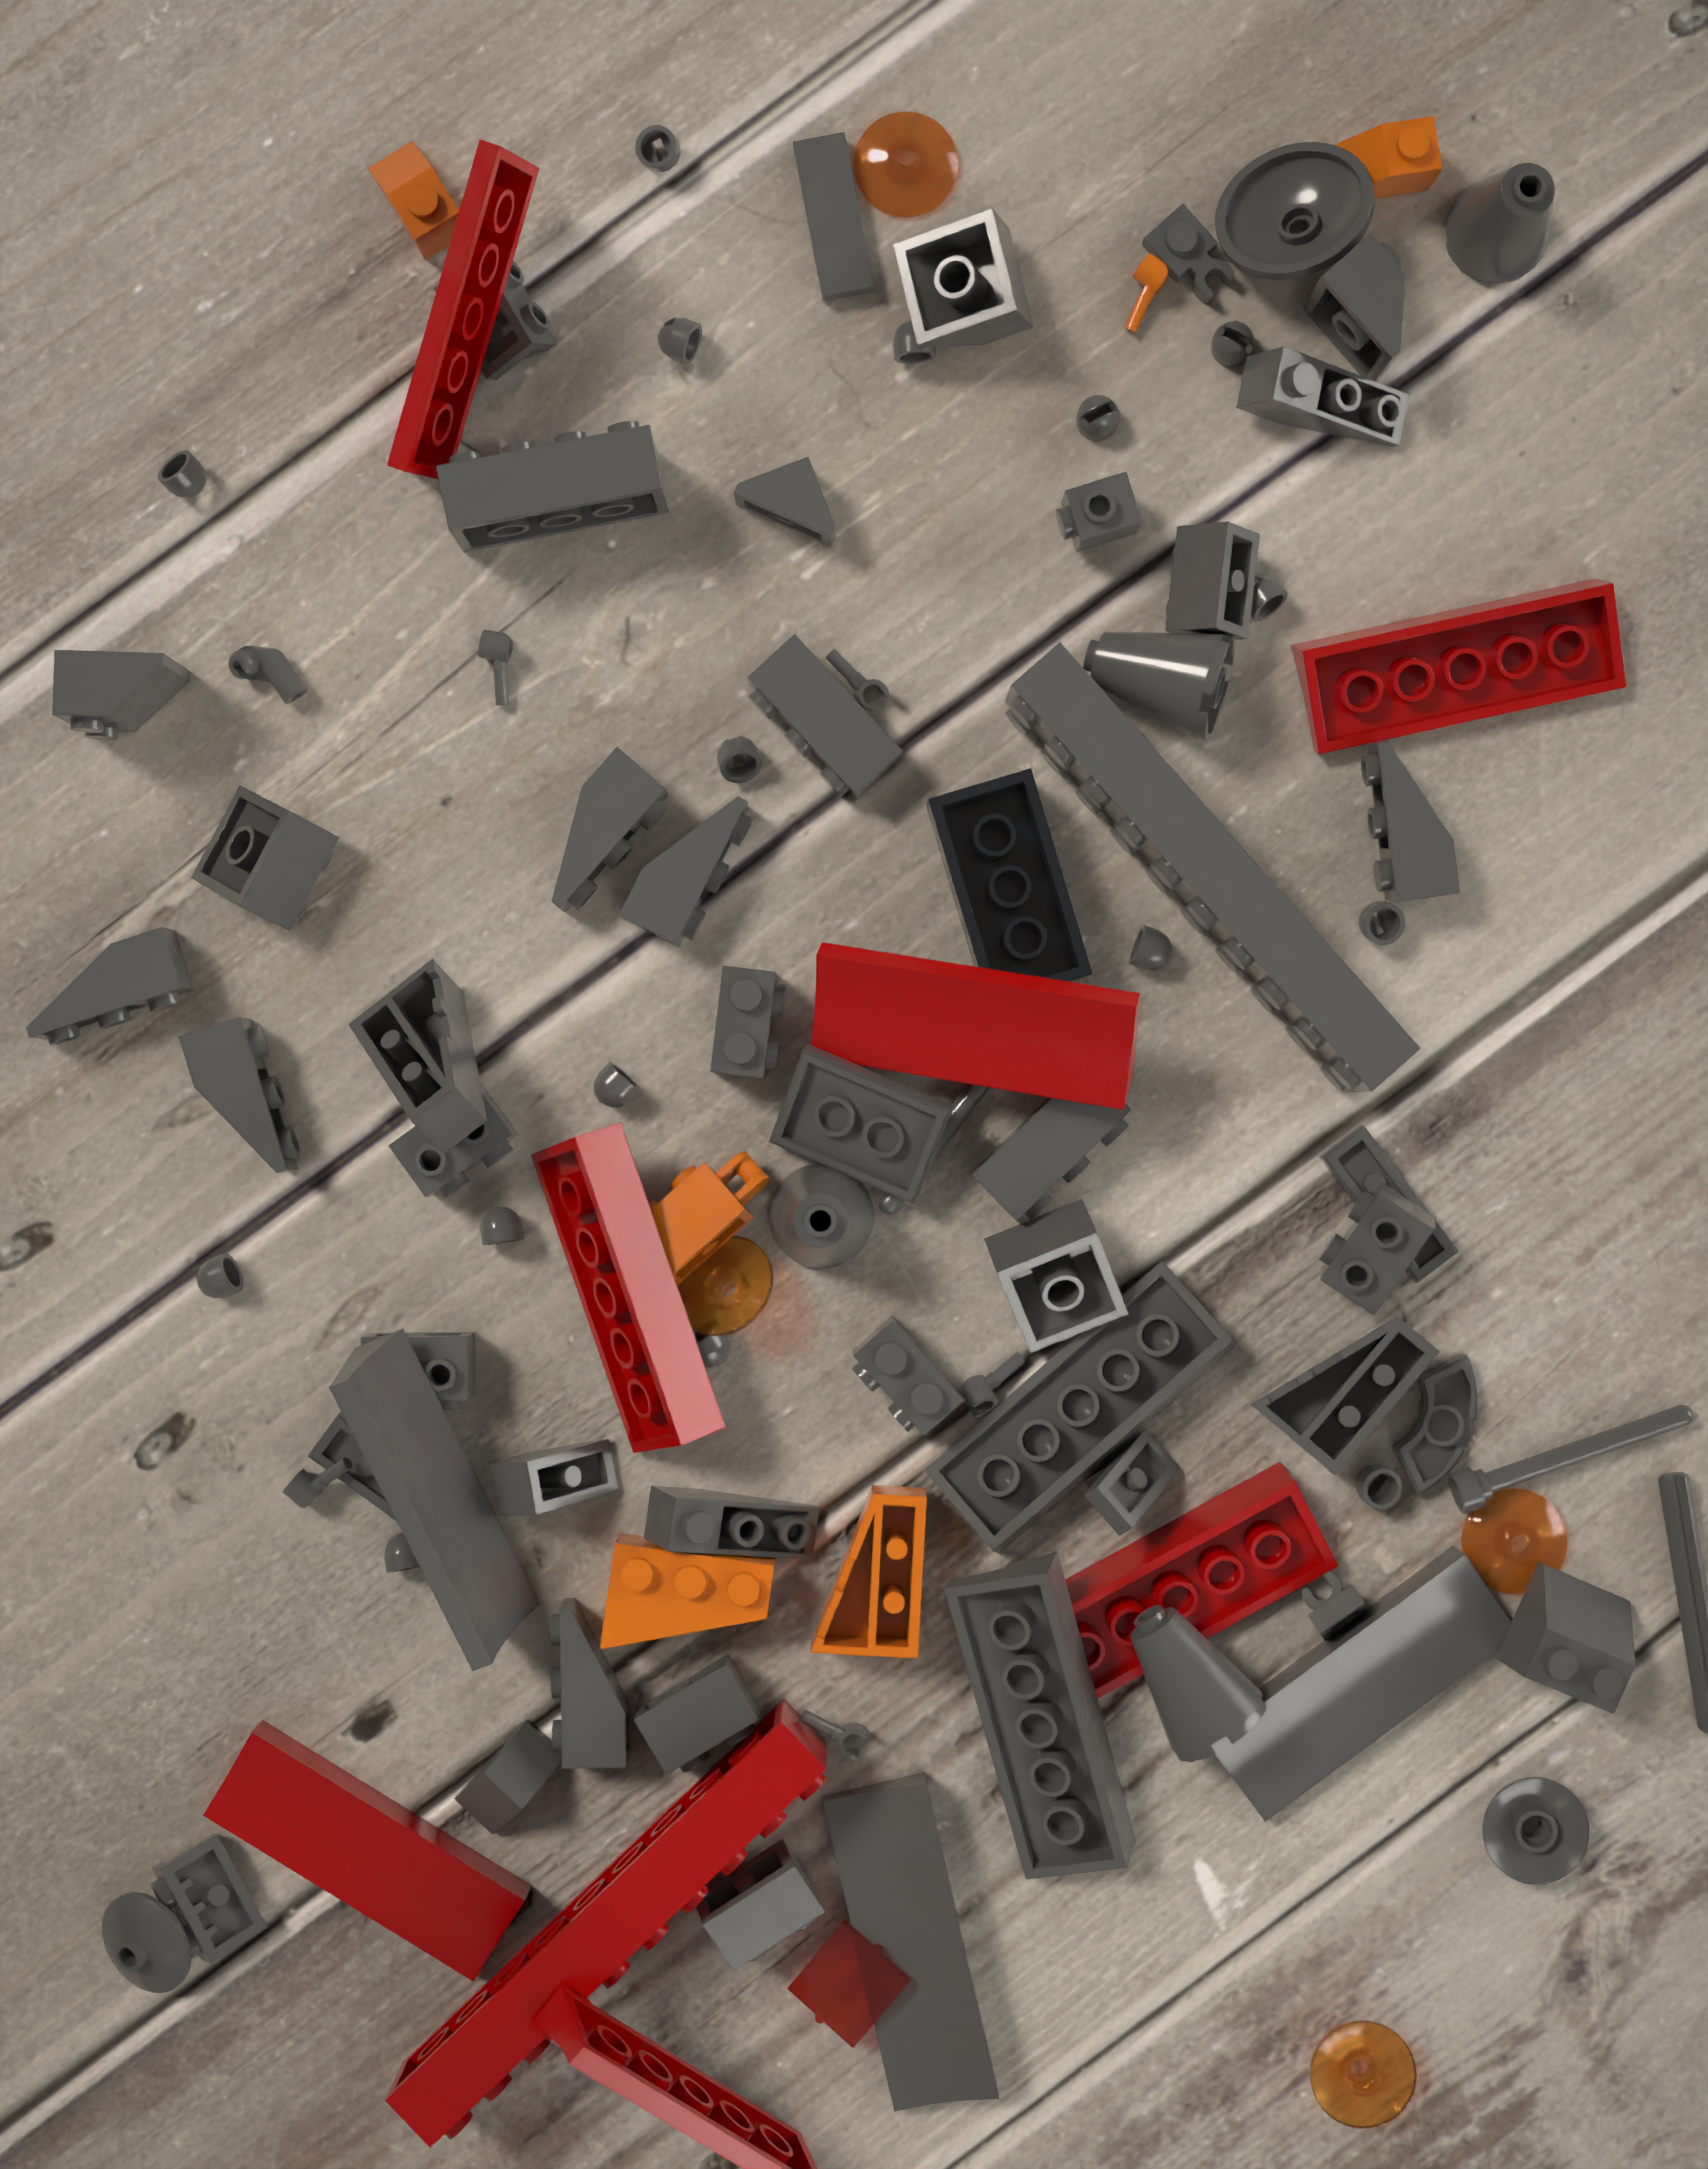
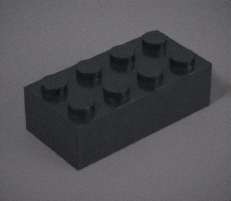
(1008, 879)

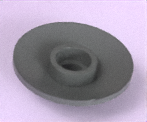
(1553, 1847)
(146, 1942)

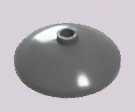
(1295, 210)

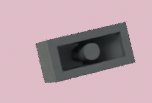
(552, 1478)

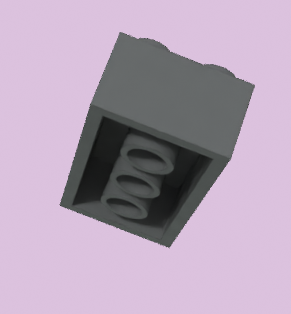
(552, 486)

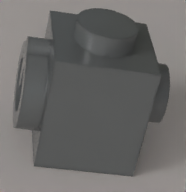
(1099, 512)

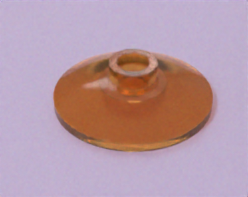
(903, 188)
(735, 1264)
(1491, 1529)
(1376, 2094)

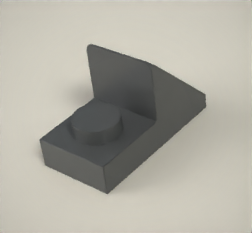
(1130, 1481)

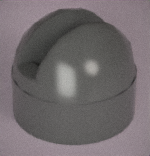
(648, 153)
(680, 339)
(906, 347)
(1228, 351)
(1103, 426)
(183, 475)
(1267, 597)
(743, 771)
(1390, 919)
(1151, 949)
(614, 1086)
(501, 1226)
(220, 1277)
(712, 1349)
(1385, 1489)
(399, 1555)

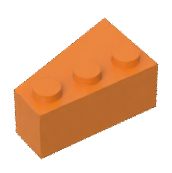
(879, 1582)
(680, 1593)

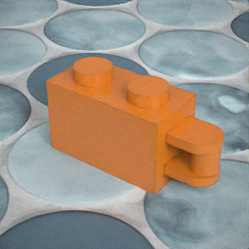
(705, 1211)

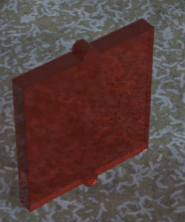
(848, 1983)

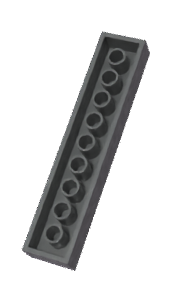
(1208, 873)

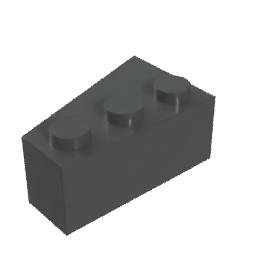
(427, 1054)
(1349, 1393)

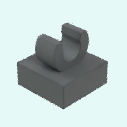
(1336, 1611)

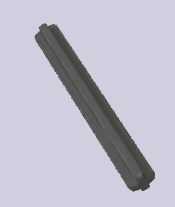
(1689, 1582)

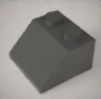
(963, 283)
(1362, 306)
(112, 689)
(265, 858)
(1056, 1276)
(1572, 1638)

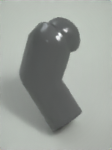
(268, 666)

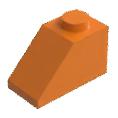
(1399, 155)
(417, 198)

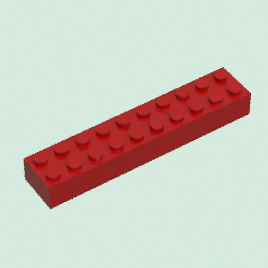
(610, 1921)

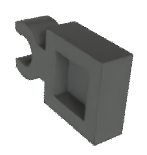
(1185, 249)

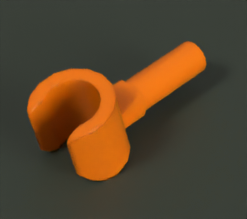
(1153, 276)

